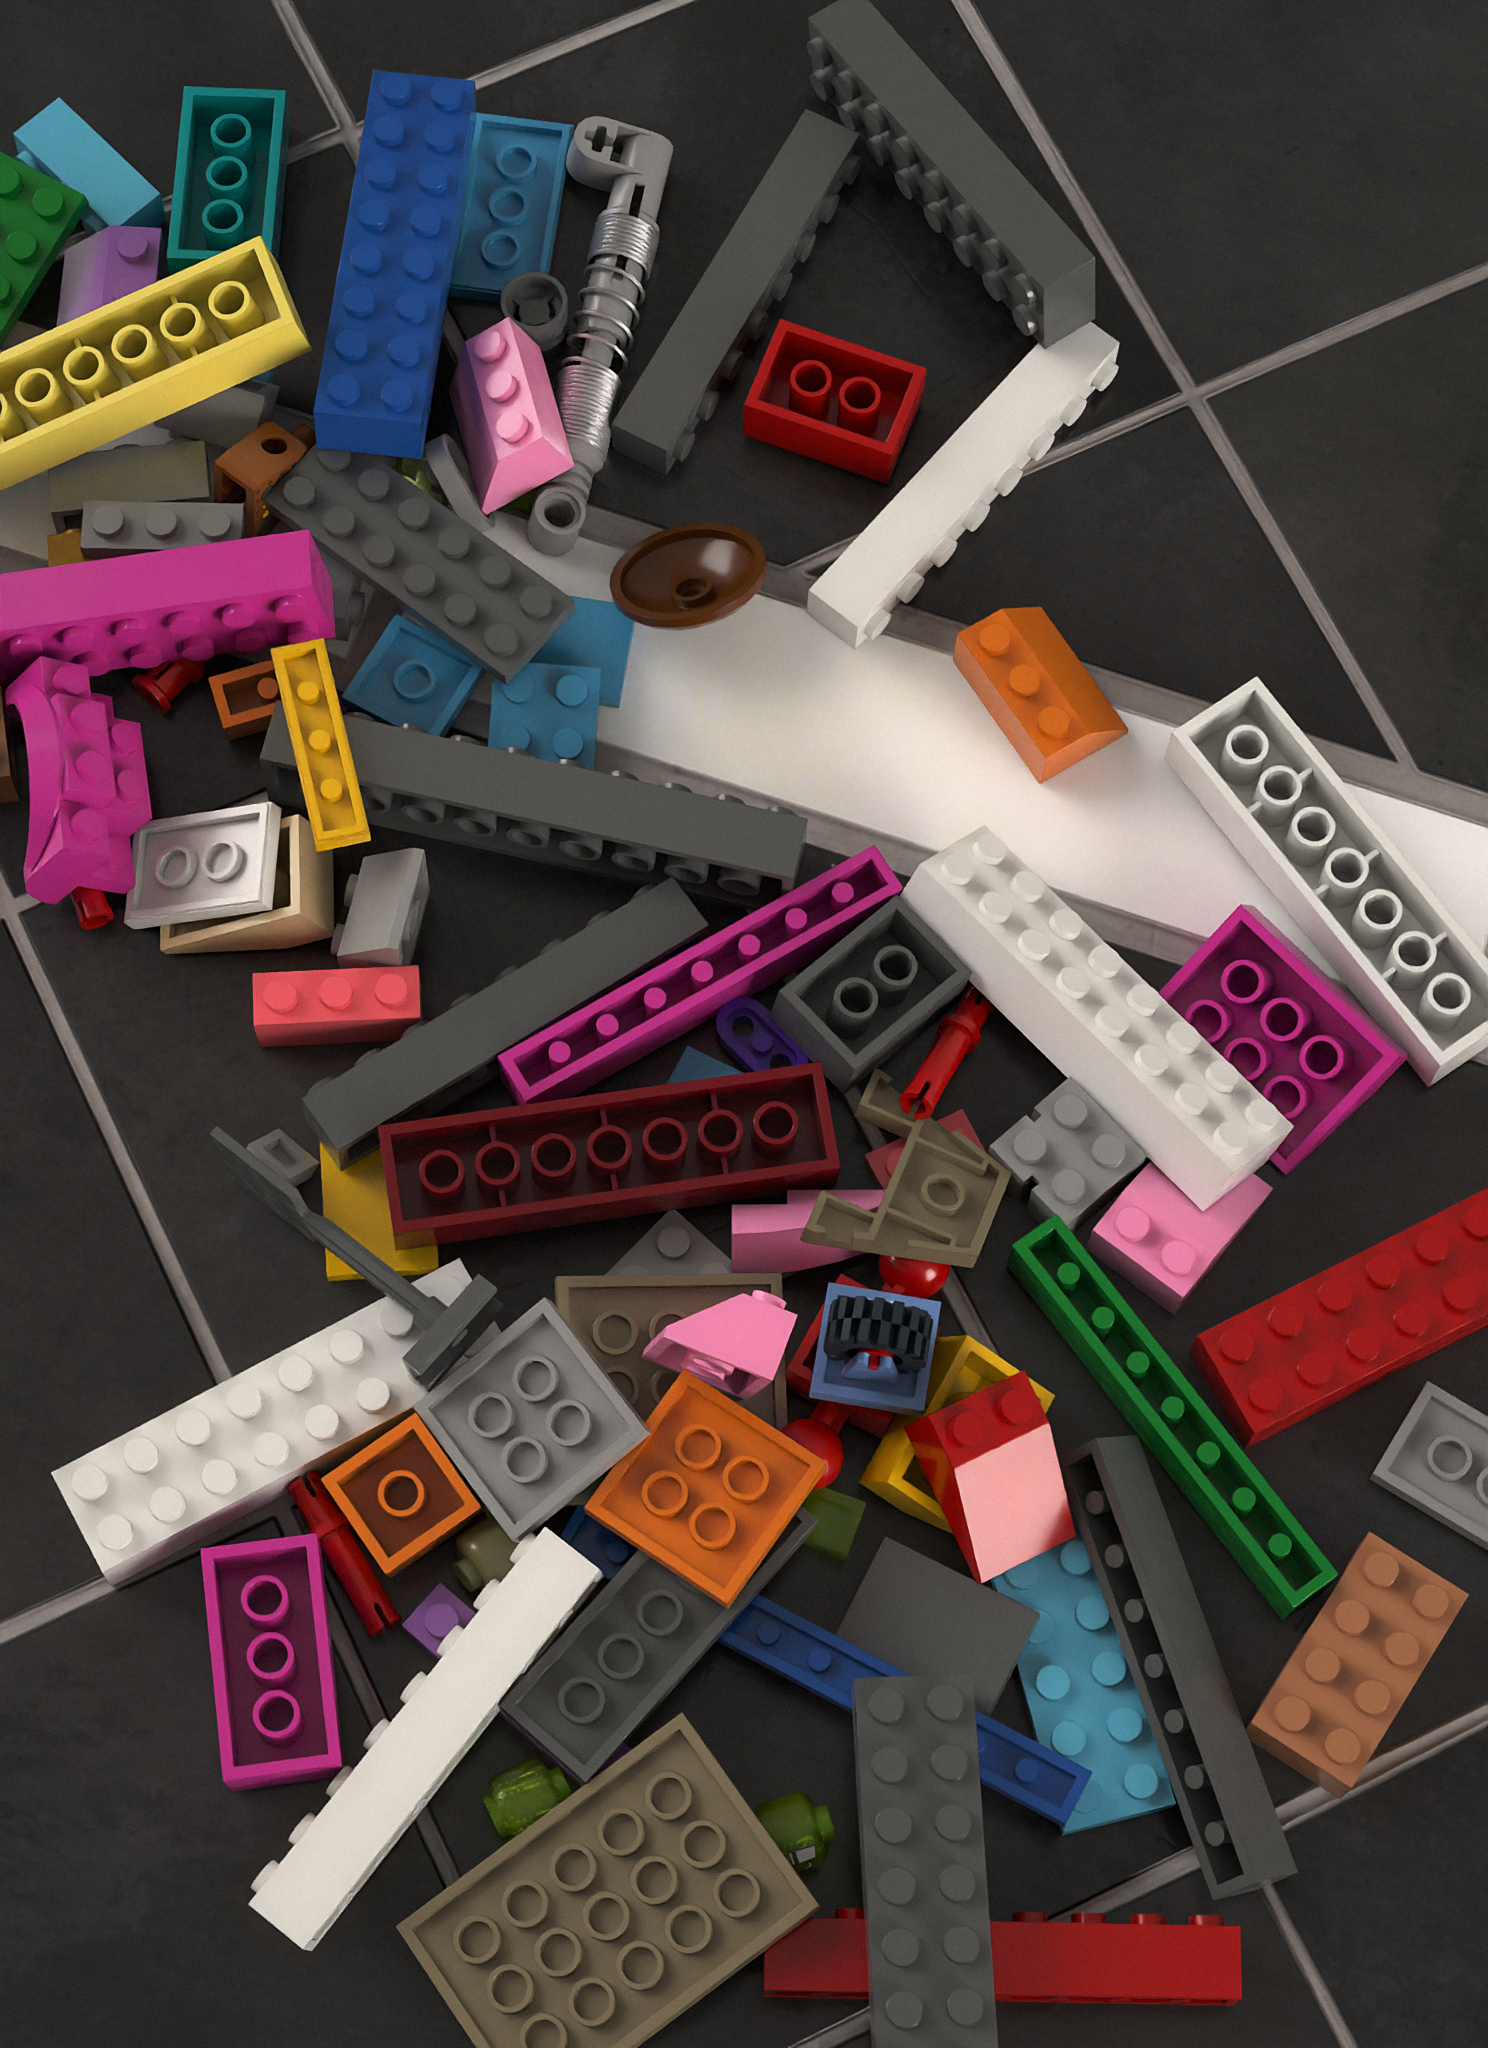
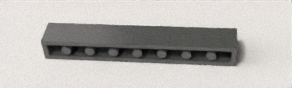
(736, 292)
(459, 1049)
(1175, 1667)

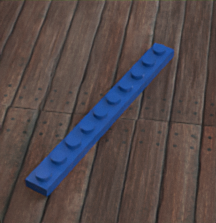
(828, 1669)

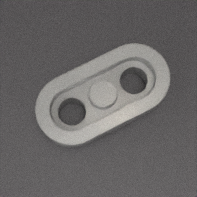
(447, 466)

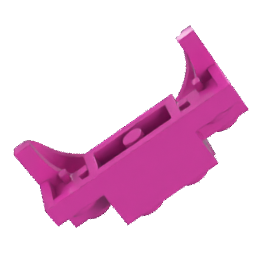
(82, 782)

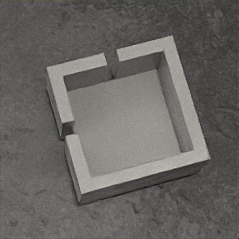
(1070, 1154)

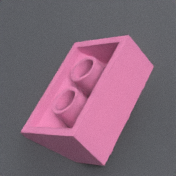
(507, 415)
(729, 1344)

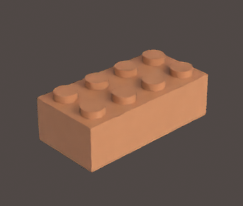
(1355, 1665)

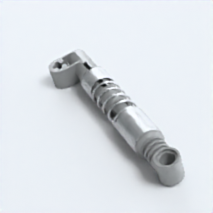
(619, 265)

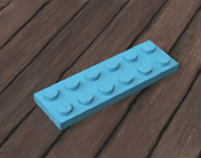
(1083, 1689)

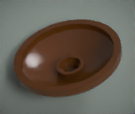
(688, 576)

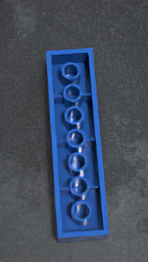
(396, 265)

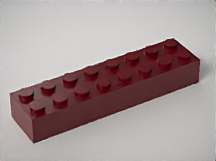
(608, 1155)

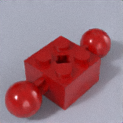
(822, 1428)

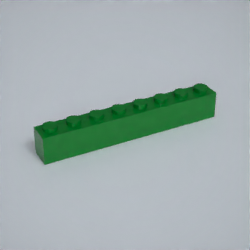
(1171, 1418)

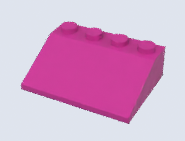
(1283, 1028)

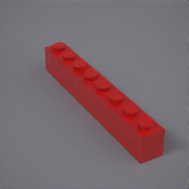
(1037, 1960)

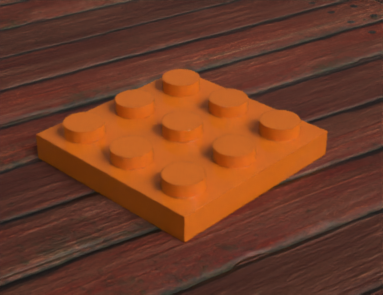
(706, 1488)

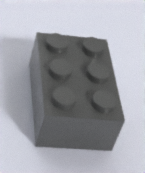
(870, 994)

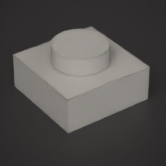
(284, 1157)

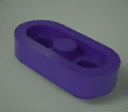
(763, 1045)

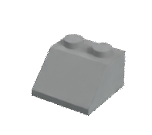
(384, 911)

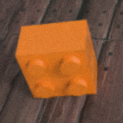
(403, 1495)

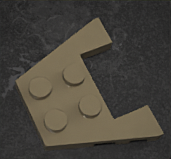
(935, 1200)

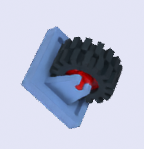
(875, 1349)

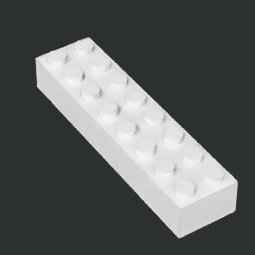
(1338, 876)
(1096, 1017)
(252, 1435)

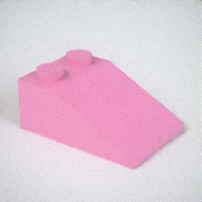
(1165, 1240)

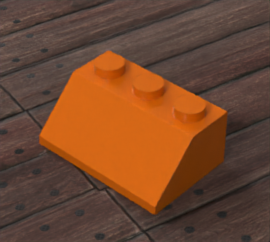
(1036, 689)

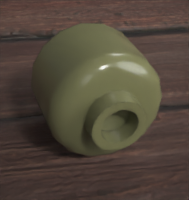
(483, 1554)

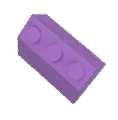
(109, 268)

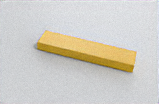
(320, 745)

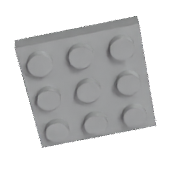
(532, 1420)

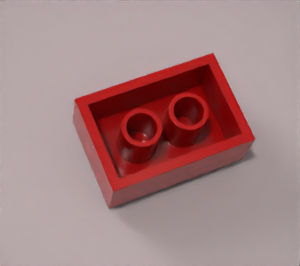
(833, 401)

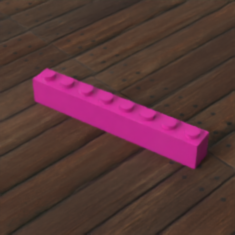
(698, 982)

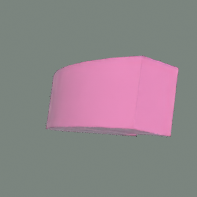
(769, 1235)

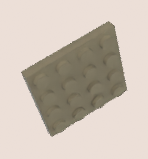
(627, 1312)

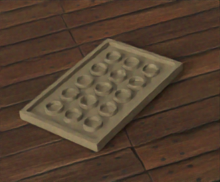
(612, 1906)

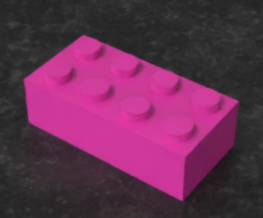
(272, 1662)

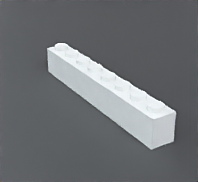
(960, 483)
(425, 1739)

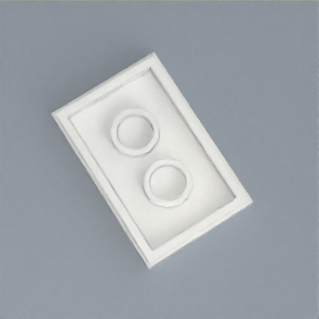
(204, 866)

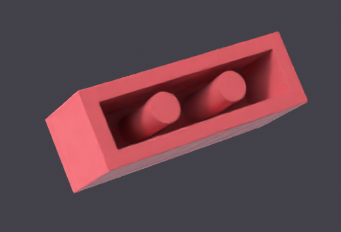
(336, 1005)

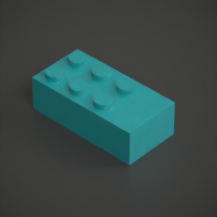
(228, 172)

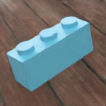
(78, 157)

